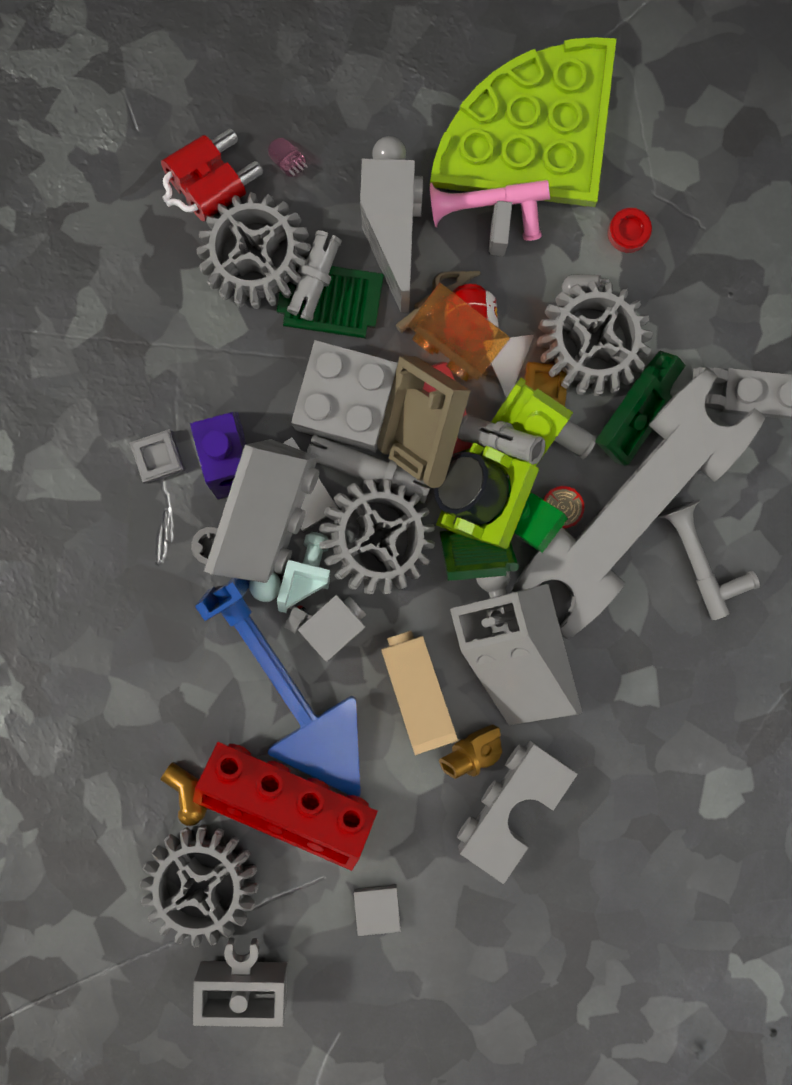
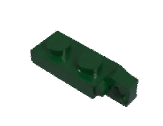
(630, 422)

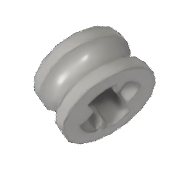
(197, 548)

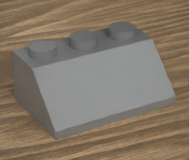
(262, 511)

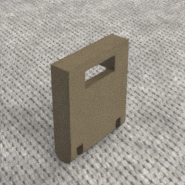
(422, 425)

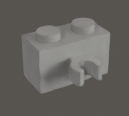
(240, 990)

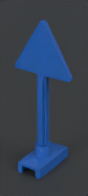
(325, 742)

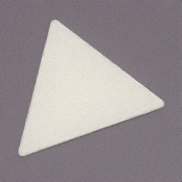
(510, 361)

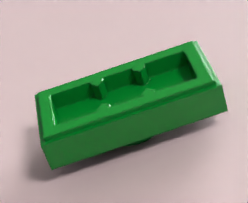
(538, 522)

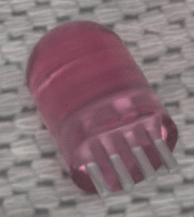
(286, 157)

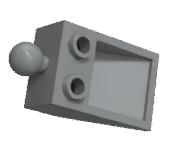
(388, 203)
(518, 651)

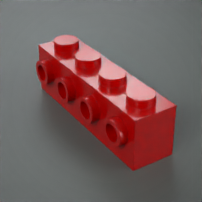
(285, 805)

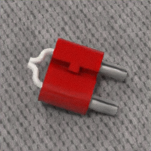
(204, 177)

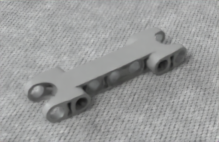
(688, 445)

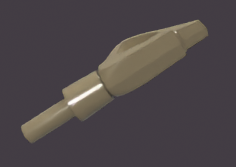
(462, 278)

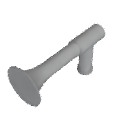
(713, 594)

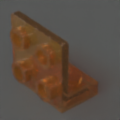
(458, 332)

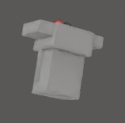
(296, 618)

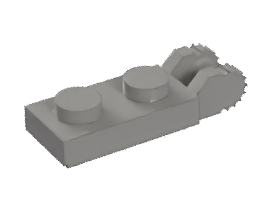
(749, 390)

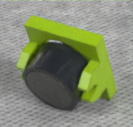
(479, 490)

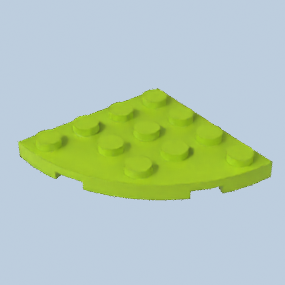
(534, 123)

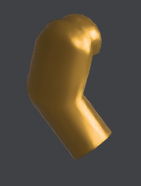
(185, 783)

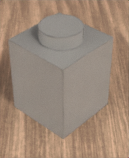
(333, 626)

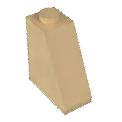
(418, 693)

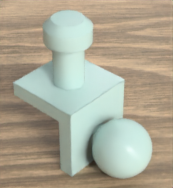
(299, 578)

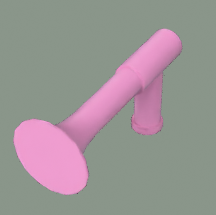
(524, 193)

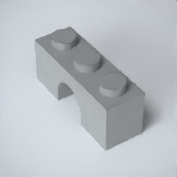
(531, 776)

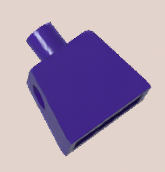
(219, 450)

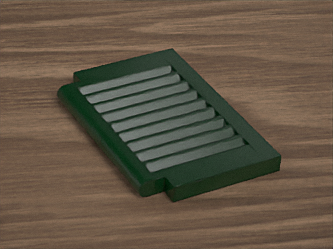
(343, 307)
(475, 559)

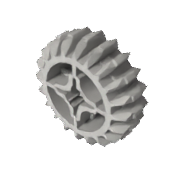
(241, 261)
(608, 345)
(409, 520)
(207, 901)

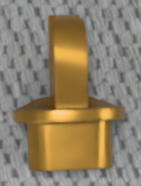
(474, 752)

